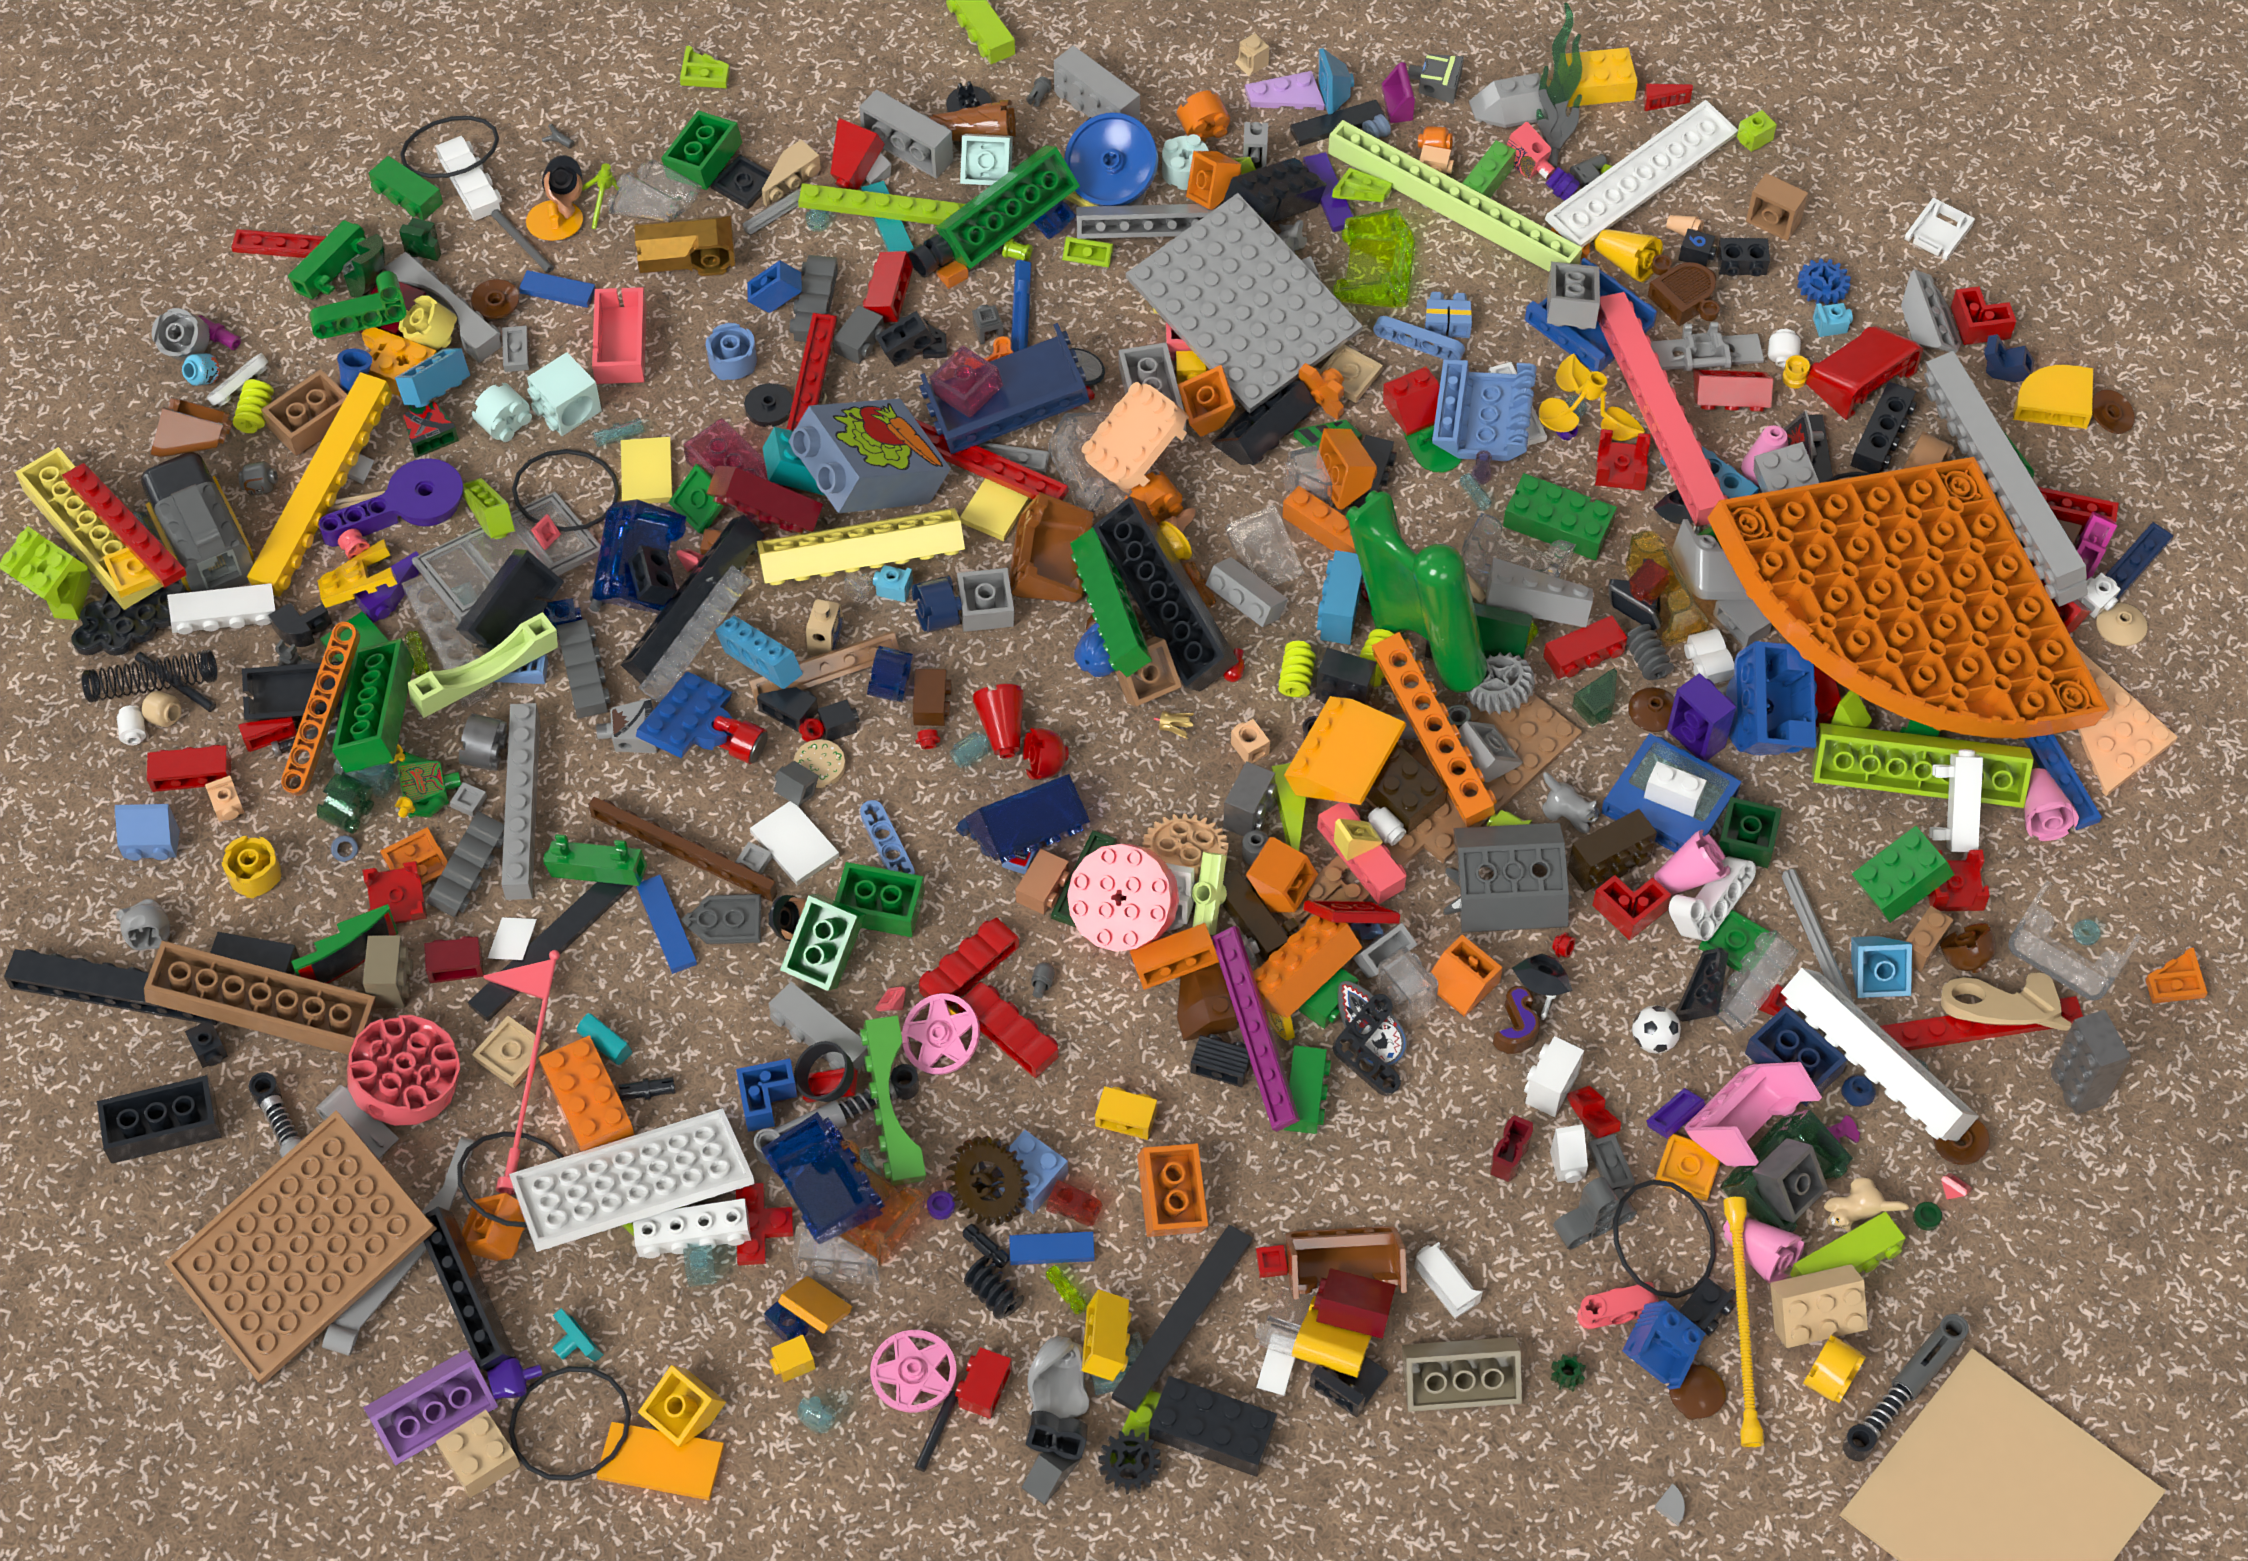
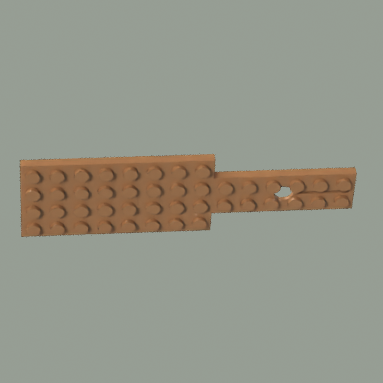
(1535, 735)

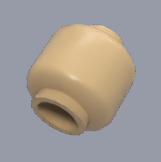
(161, 709)

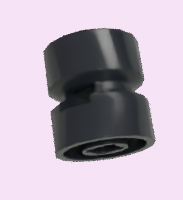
(930, 255)

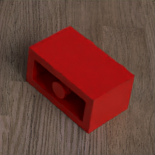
(984, 1382)

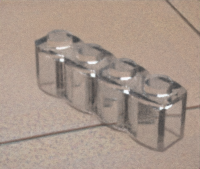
(1755, 980)

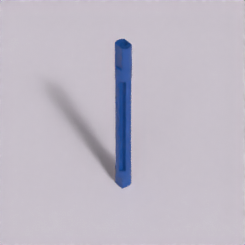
(1021, 305)

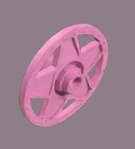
(940, 1034)
(913, 1371)

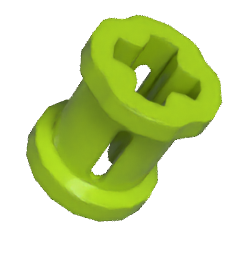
(1017, 250)

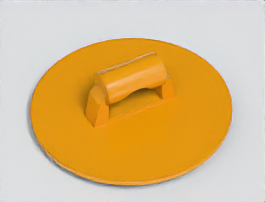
(549, 224)

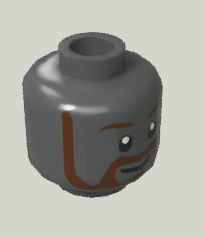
(258, 478)

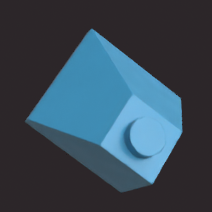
(1334, 81)
(1881, 966)

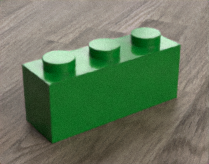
(405, 188)
(1307, 1087)

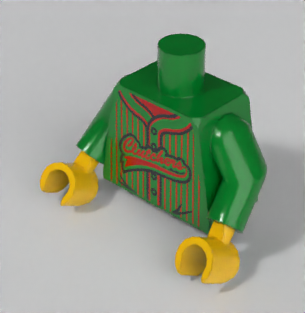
(422, 785)

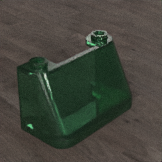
(1798, 1126)

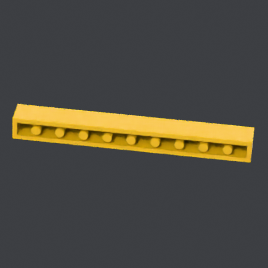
(320, 483)

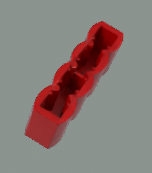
(971, 961)
(1011, 1031)

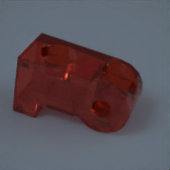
(1074, 1204)

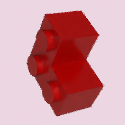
(1978, 320)
(1628, 909)

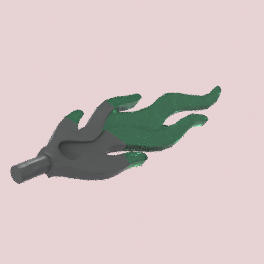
(1565, 80)

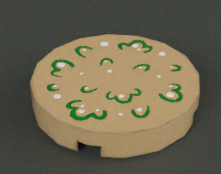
(823, 759)

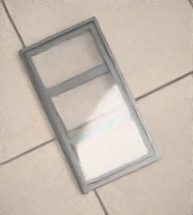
(468, 563)

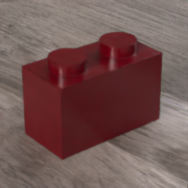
(453, 959)

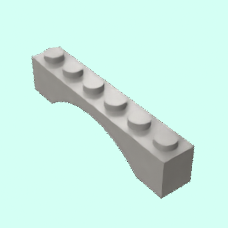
(476, 334)

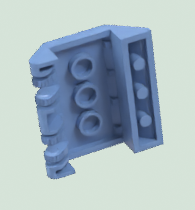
(1484, 411)

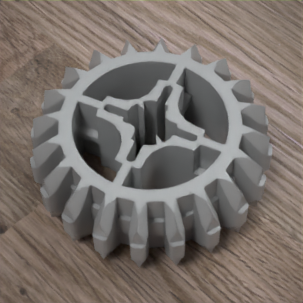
(1506, 684)

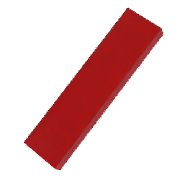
(275, 243)

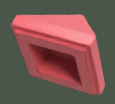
(545, 532)
(689, 558)
(892, 1000)
(1954, 1186)

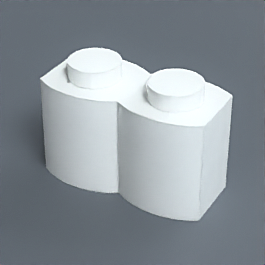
(1710, 656)

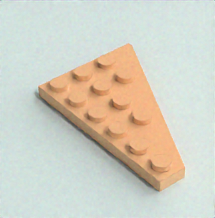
(2124, 736)

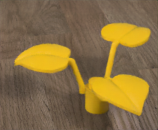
(1576, 377)

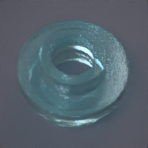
(2089, 926)

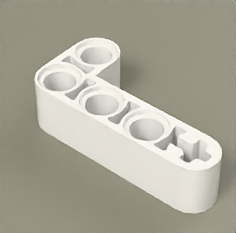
(1703, 915)

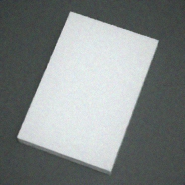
(794, 842)

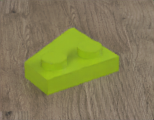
(703, 70)

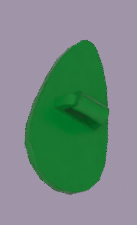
(1429, 455)

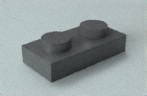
(1611, 1162)

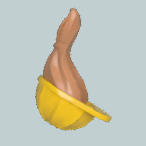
(1173, 531)

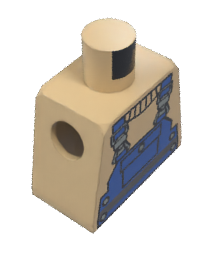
(826, 620)

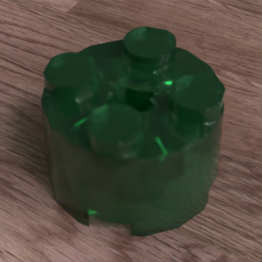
(345, 802)

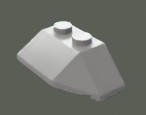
(1509, 101)
(1929, 314)

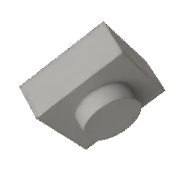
(468, 799)
(755, 857)

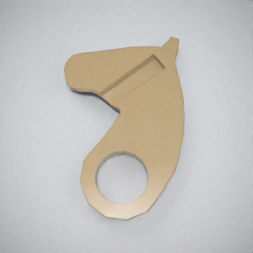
(2035, 1004)

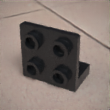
(1348, 1391)

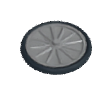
(1091, 365)

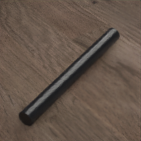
(188, 690)

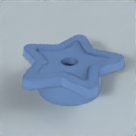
(1367, 932)

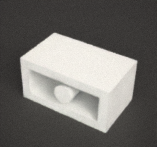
(1675, 789)

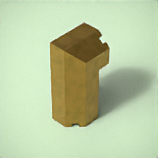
(686, 244)

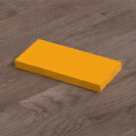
(658, 1464)

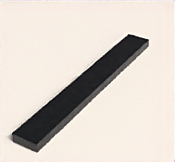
(555, 937)
(1181, 1318)

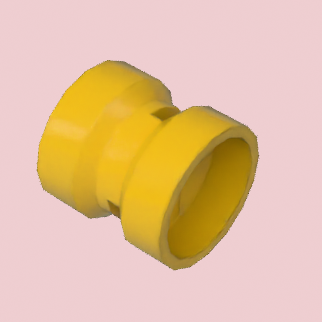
(1795, 371)

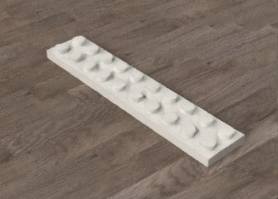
(1641, 174)

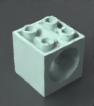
(985, 158)
(563, 394)

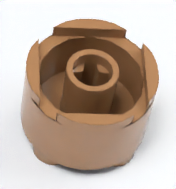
(1928, 451)

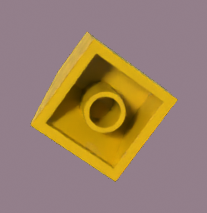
(681, 1405)

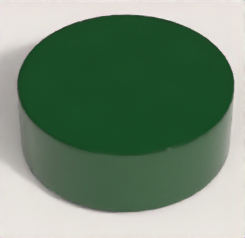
(1927, 1216)

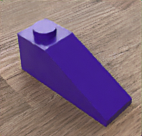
(386, 599)

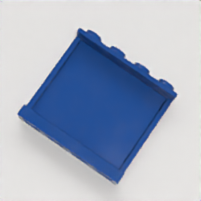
(1588, 344)

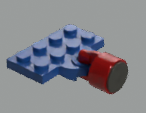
(696, 715)

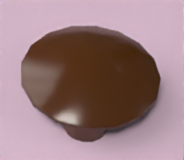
(1700, 1393)

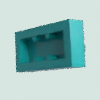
(574, 1338)

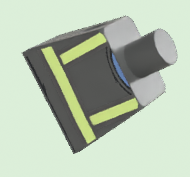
(1438, 76)

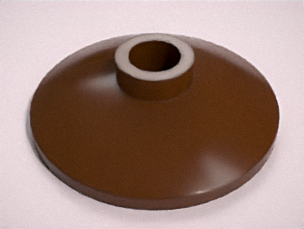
(498, 292)
(2112, 411)
(1647, 716)
(1976, 1145)

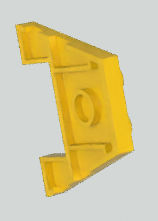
(353, 576)

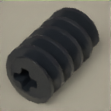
(991, 1290)

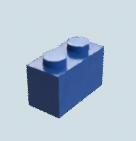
(774, 286)

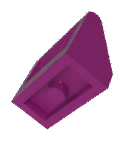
(1398, 94)

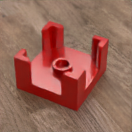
(1622, 463)
(1965, 888)
(399, 889)

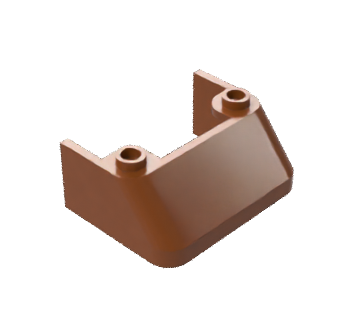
(1361, 1251)

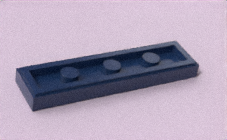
(2139, 557)

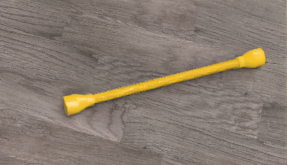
(1751, 1429)

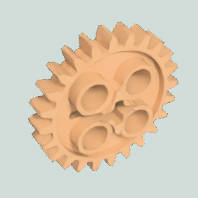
(1185, 840)

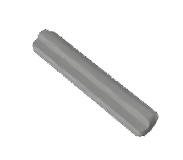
(771, 213)

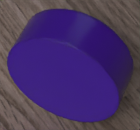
(940, 1205)

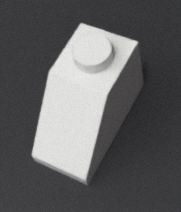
(1569, 1153)

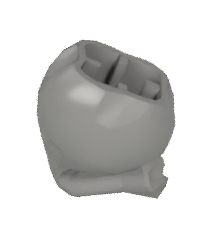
(144, 925)

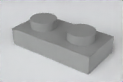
(515, 348)

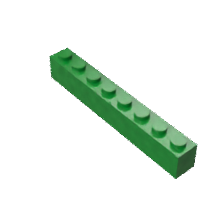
(1110, 605)

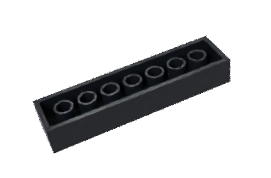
(1165, 593)

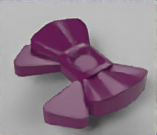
(1845, 1128)

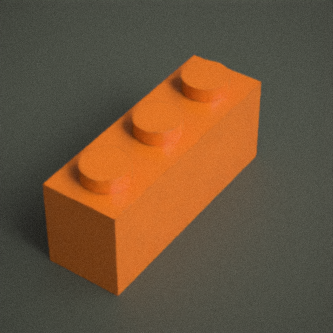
(1174, 956)

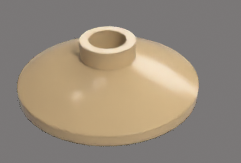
(2122, 632)

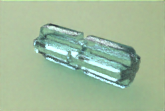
(1472, 488)

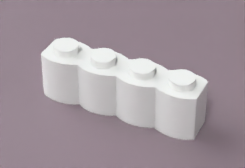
(472, 186)

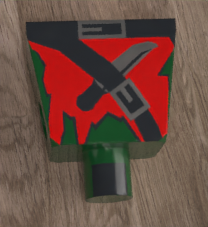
(429, 429)

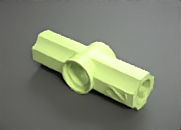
(1210, 880)

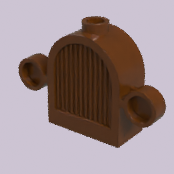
(1683, 290)

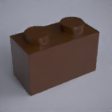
(930, 697)

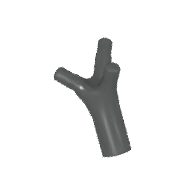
(558, 137)

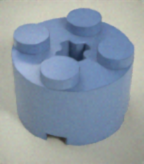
(731, 352)

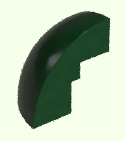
(366, 266)

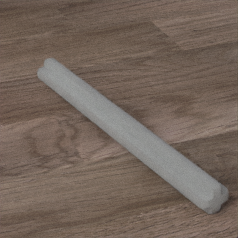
(1814, 931)

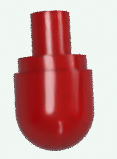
(1235, 673)

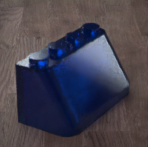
(1029, 819)

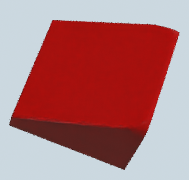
(1775, 1001)

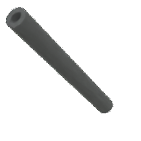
(522, 241)

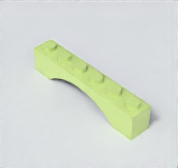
(441, 688)

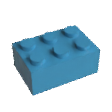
(1340, 598)

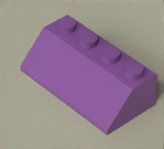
(430, 1406)

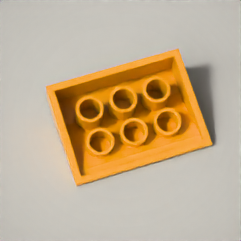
(1343, 752)

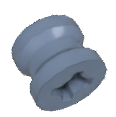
(1378, 127)

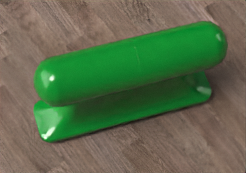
(1419, 592)

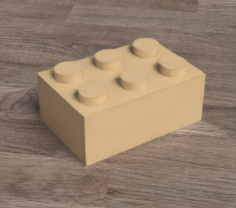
(1819, 1305)

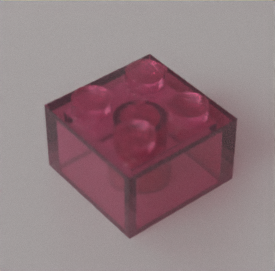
(966, 381)

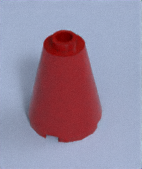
(1001, 717)

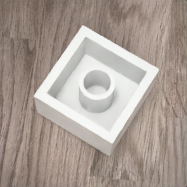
(1553, 1076)

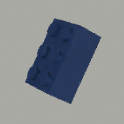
(1791, 1039)

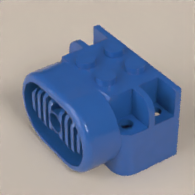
(1772, 700)

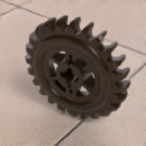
(975, 1186)

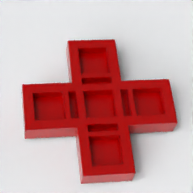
(763, 1224)

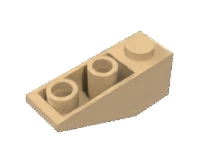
(791, 169)

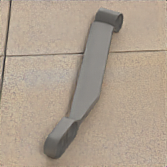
(344, 1330)

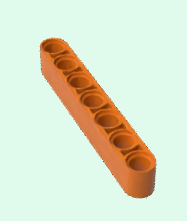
(323, 721)

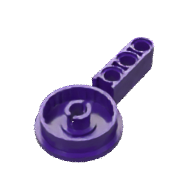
(419, 492)

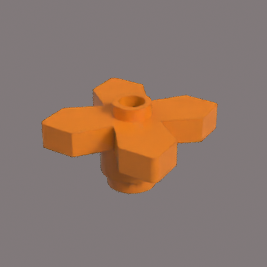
(1324, 388)

